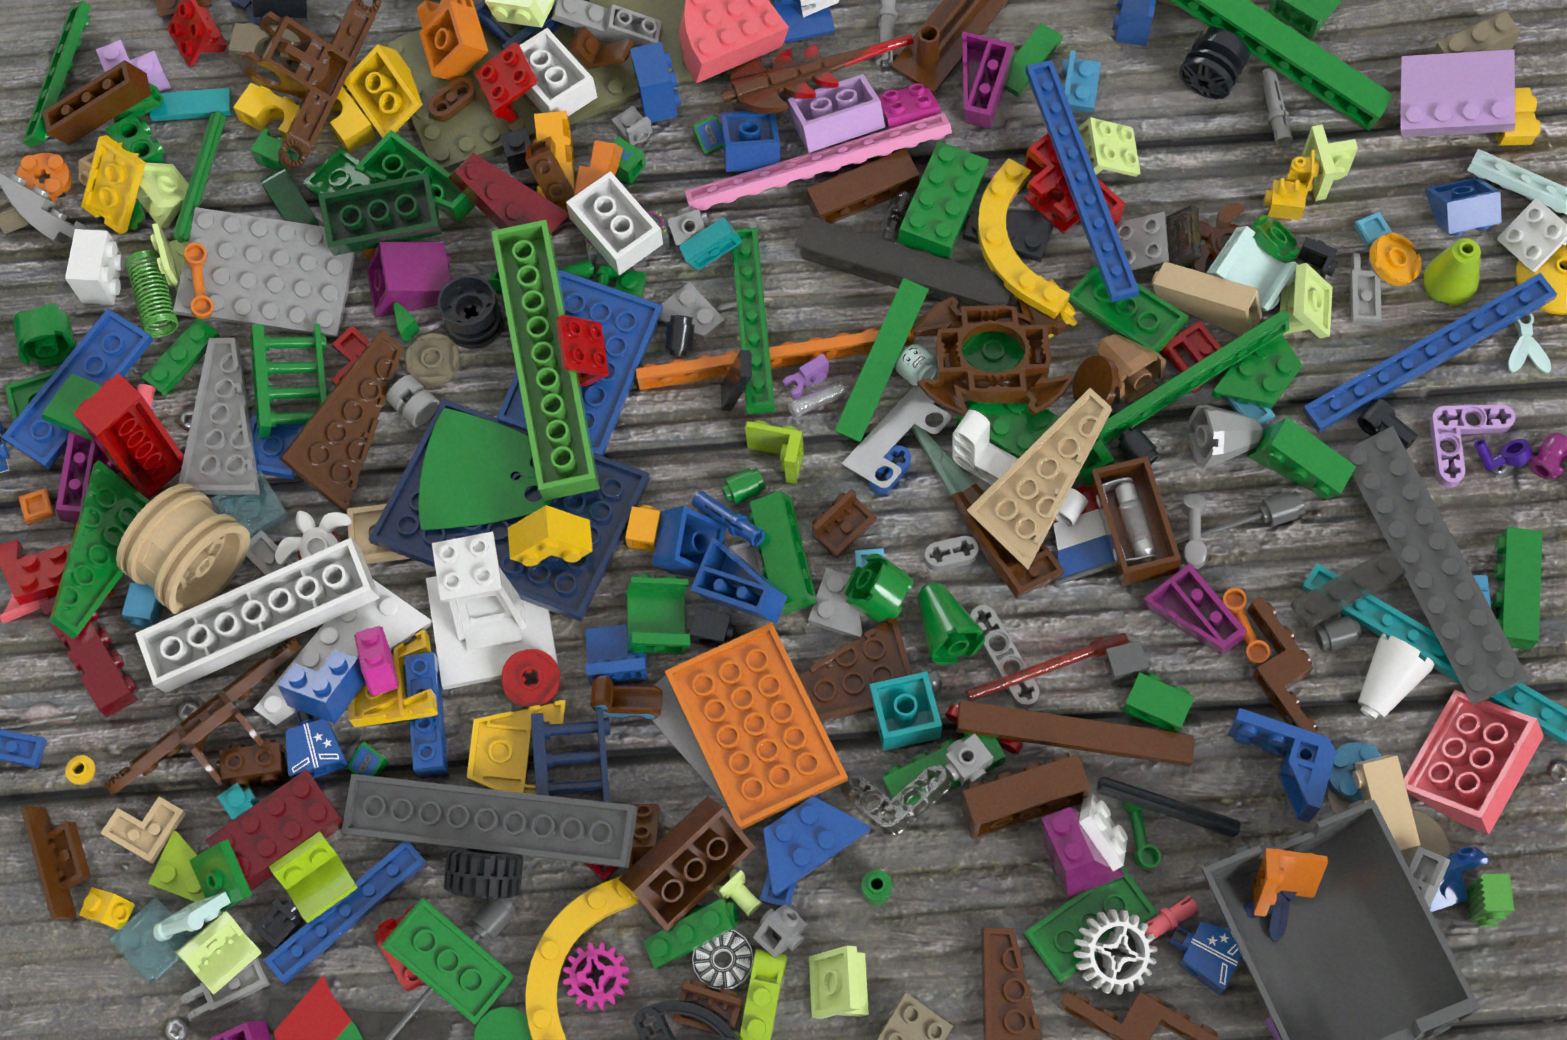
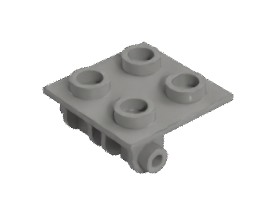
(1145, 241)

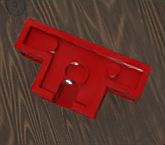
(1050, 191)

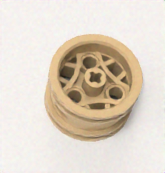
(182, 548)

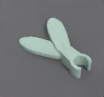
(1528, 346)

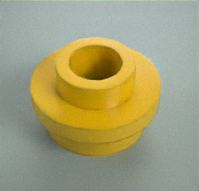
(87, 774)

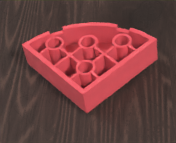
(727, 34)

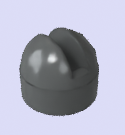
(935, 680)

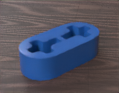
(896, 451)

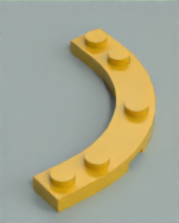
(998, 249)
(555, 947)

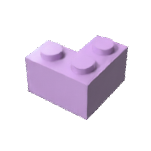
(116, 53)

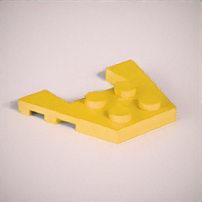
(394, 705)
(502, 747)

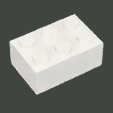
(561, 79)
(614, 223)

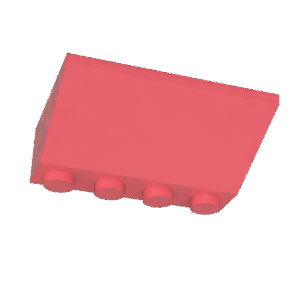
(1473, 761)

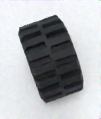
(483, 873)

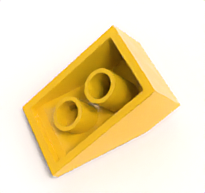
(384, 89)

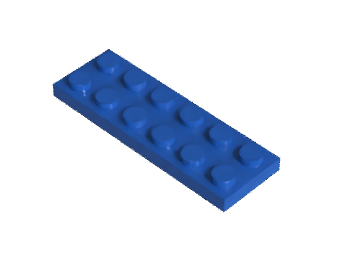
(105, 351)

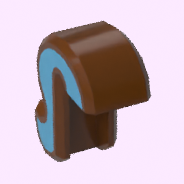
(626, 700)

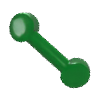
(1147, 855)

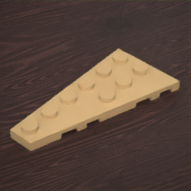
(1031, 492)

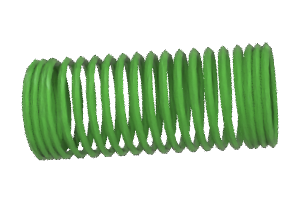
(145, 271)

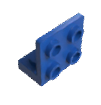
(802, 28)
(609, 655)

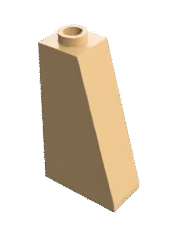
(1209, 297)

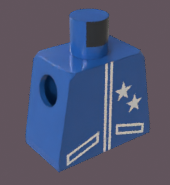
(313, 747)
(1208, 954)

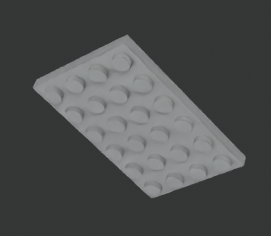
(268, 273)

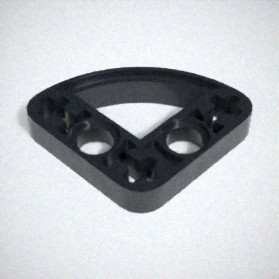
(682, 1007)

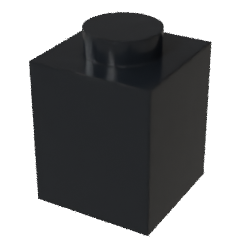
(515, 149)

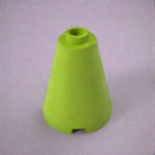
(1454, 273)

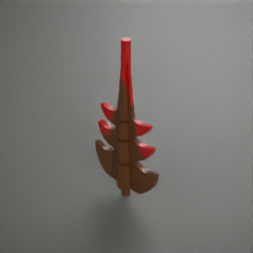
(760, 88)

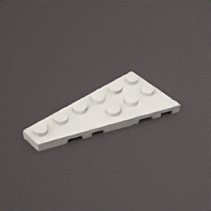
(399, 624)

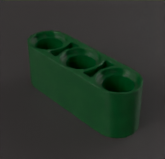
(287, 198)

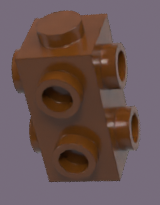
(252, 764)

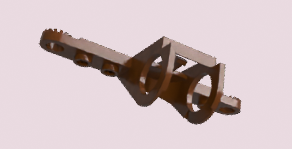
(318, 75)
(203, 721)

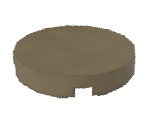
(433, 359)

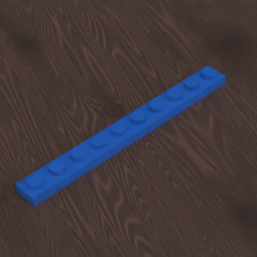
(1082, 181)
(1429, 352)

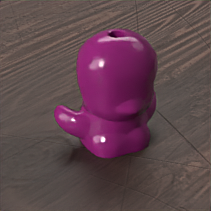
(1549, 457)

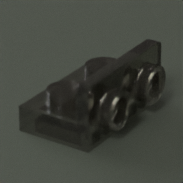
(1184, 236)

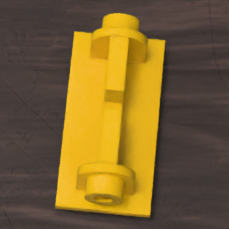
(1304, 170)

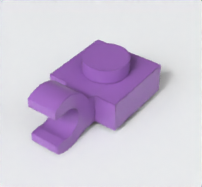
(810, 373)

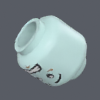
(916, 364)

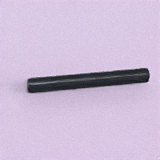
(1168, 806)

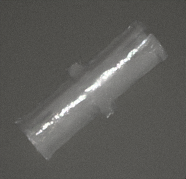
(816, 399)

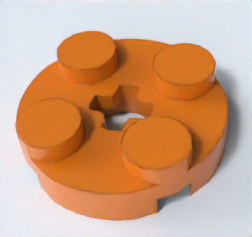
(46, 163)

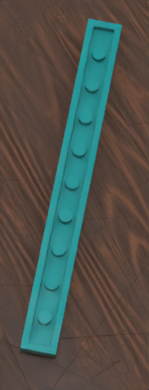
(1385, 619)

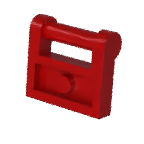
(1197, 343)

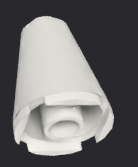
(1391, 676)

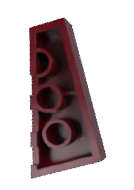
(503, 197)
(99, 664)

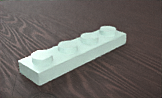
(1519, 180)

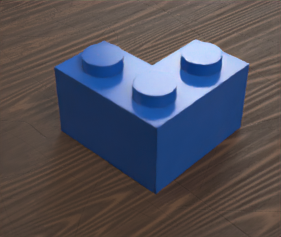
(655, 81)
(324, 691)

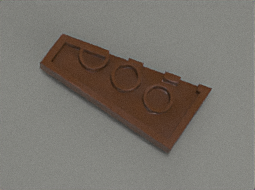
(1006, 995)

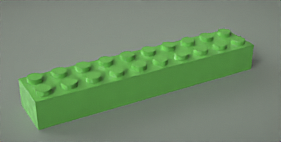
(548, 391)

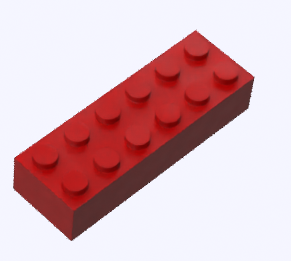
(130, 436)

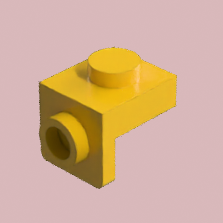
(106, 908)

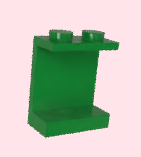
(656, 615)

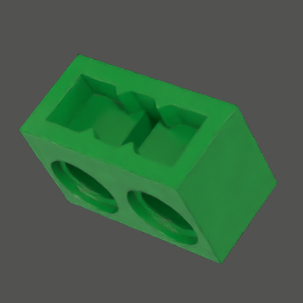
(140, 141)

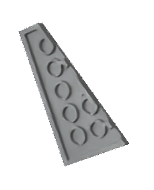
(220, 440)

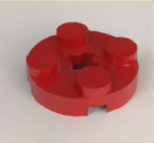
(548, 677)

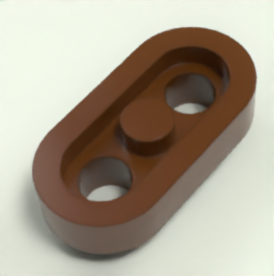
(449, 99)

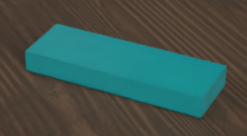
(193, 104)

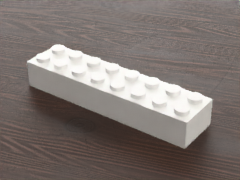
(257, 615)

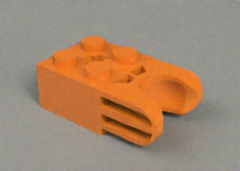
(451, 37)

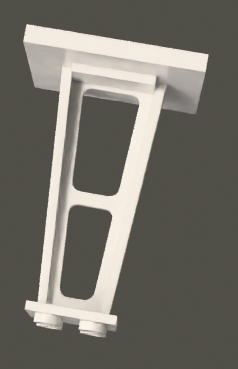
(480, 613)

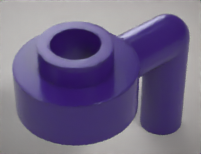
(1513, 453)

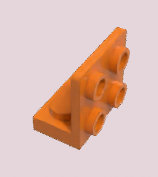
(1286, 872)

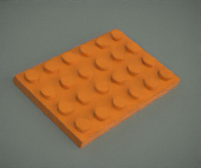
(756, 726)

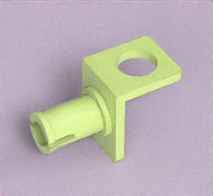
(738, 892)

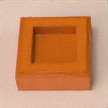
(36, 506)

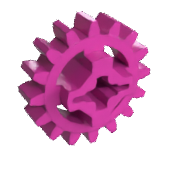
(584, 978)

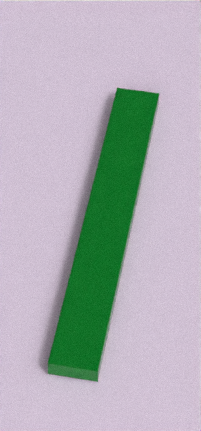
(752, 321)
(1194, 376)

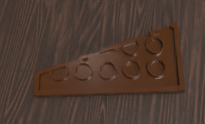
(340, 432)
(841, 681)

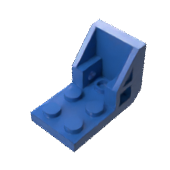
(1305, 761)

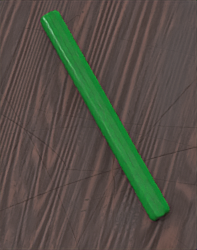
(199, 176)

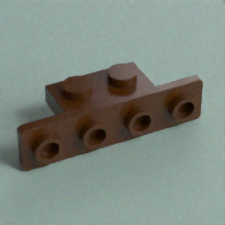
(58, 860)

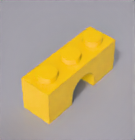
(260, 106)
(351, 126)

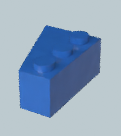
(736, 584)

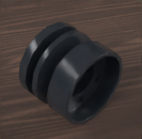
(1214, 63)
(470, 311)

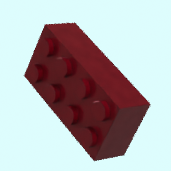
(278, 826)

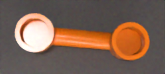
(195, 258)
(1257, 650)

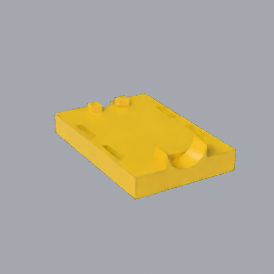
(113, 184)

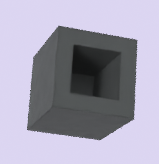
(1126, 661)

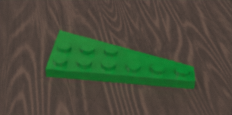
(91, 561)

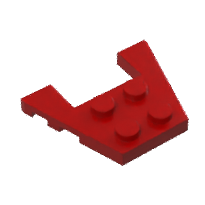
(34, 574)

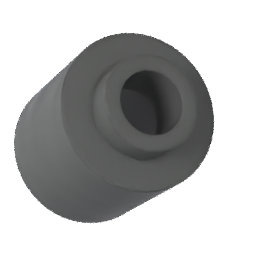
(1337, 634)

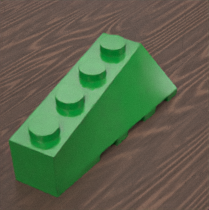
(398, 159)

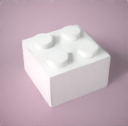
(95, 267)

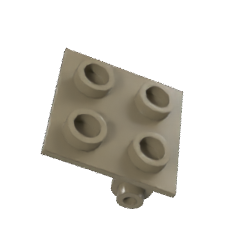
(914, 1022)

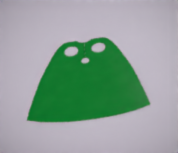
(470, 473)

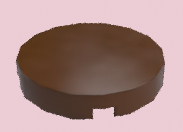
(1099, 375)

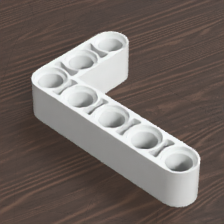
(989, 462)

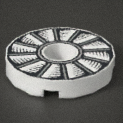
(727, 977)

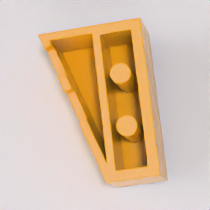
(558, 127)

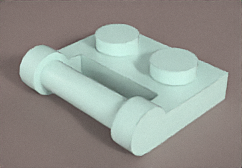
(191, 917)

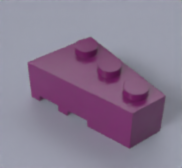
(76, 472)

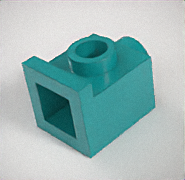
(237, 800)

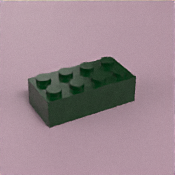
(380, 212)

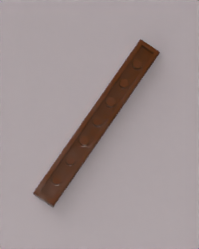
(1075, 733)

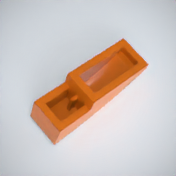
(604, 159)

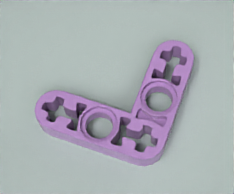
(1453, 433)

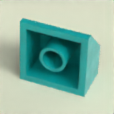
(905, 711)

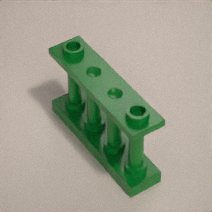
(265, 368)

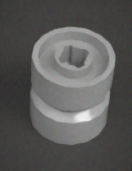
(411, 400)

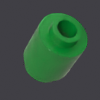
(743, 485)
(873, 896)

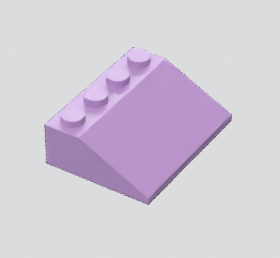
(1458, 93)

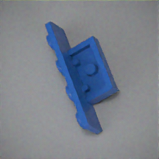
(1452, 886)

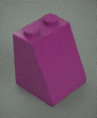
(407, 275)
(1074, 854)

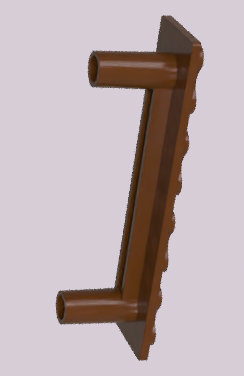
(939, 40)

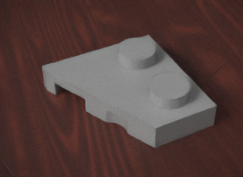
(691, 303)
(831, 609)

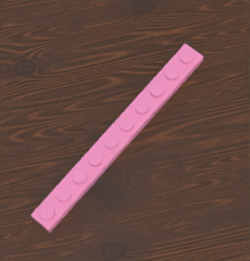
(827, 159)

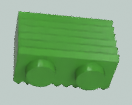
(1490, 899)

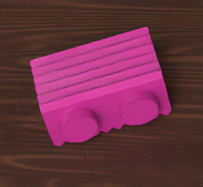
(376, 660)

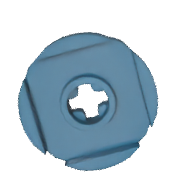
(1340, 779)

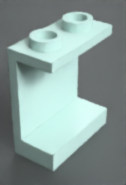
(1250, 265)

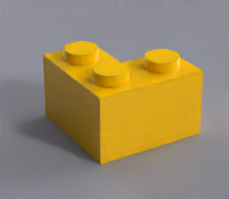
(548, 534)

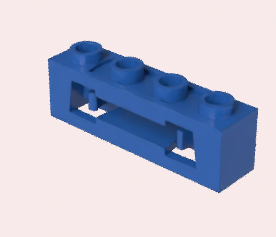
(427, 733)

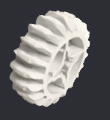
(1113, 963)

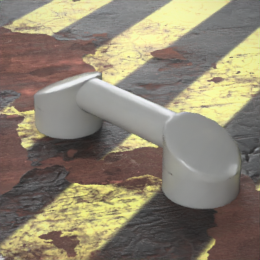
(1195, 550)

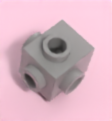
(679, 223)
(977, 759)
(780, 930)

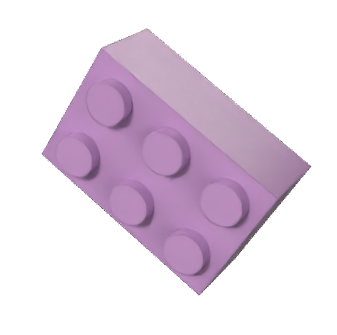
(837, 114)

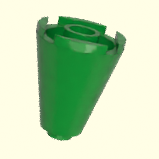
(947, 625)

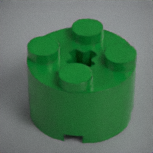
(43, 335)
(878, 588)

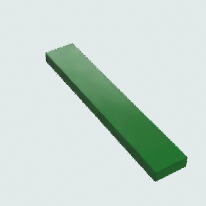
(881, 360)

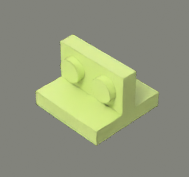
(1333, 159)
(162, 192)
(1308, 302)
(218, 952)
(838, 983)

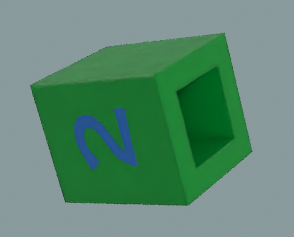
(631, 161)

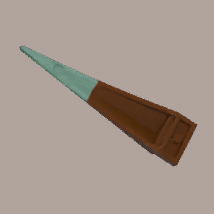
(964, 493)

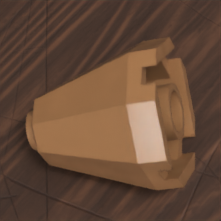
(1135, 364)

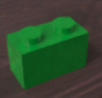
(1158, 703)

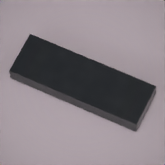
(736, 380)

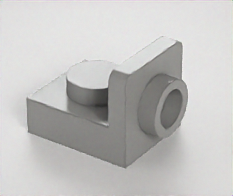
(632, 126)

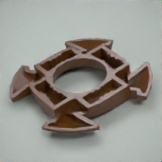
(960, 380)

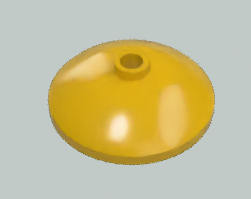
(1555, 277)

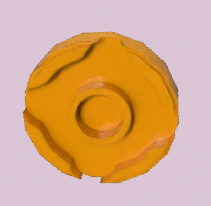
(1395, 259)

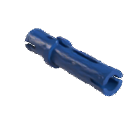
(736, 523)

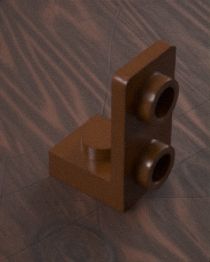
(594, 53)
(548, 171)
(645, 831)

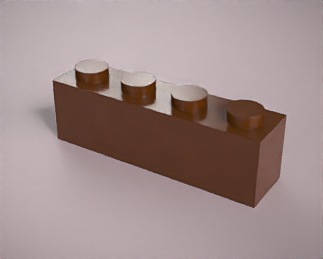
(97, 102)
(863, 187)

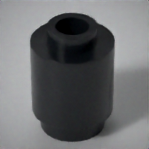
(679, 335)
(1137, 445)

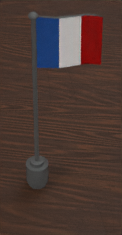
(1086, 547)

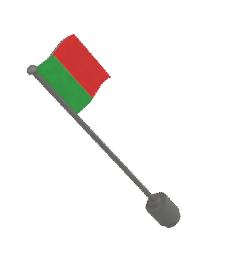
(322, 1017)

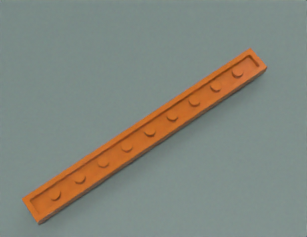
(781, 356)

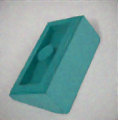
(710, 244)

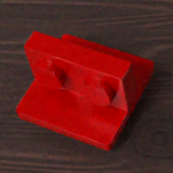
(195, 31)

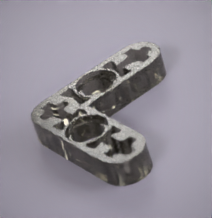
(897, 807)

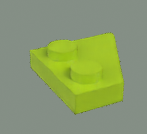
(175, 871)

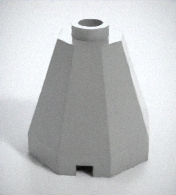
(1221, 434)

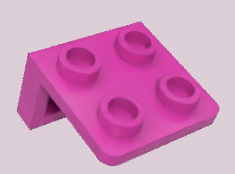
(908, 105)

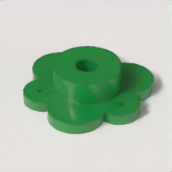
(137, 216)

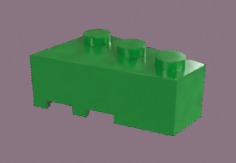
(1302, 459)

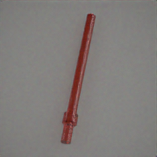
(1096, 648)

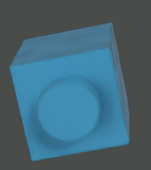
(141, 607)

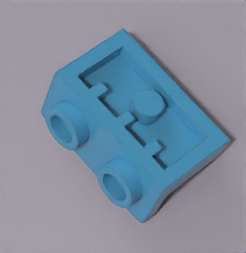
(1080, 82)

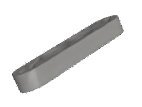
(1008, 654)

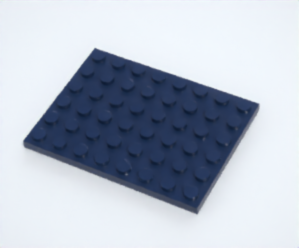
(551, 584)

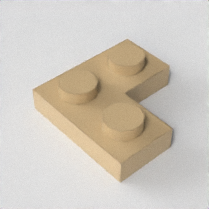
(145, 837)

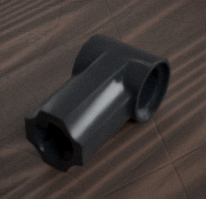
(1382, 416)

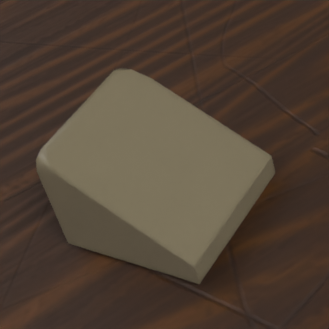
(10, 218)

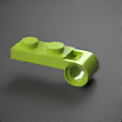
(763, 996)

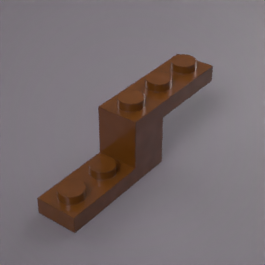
(1283, 670)
(1139, 1021)

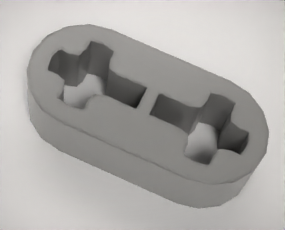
(953, 559)

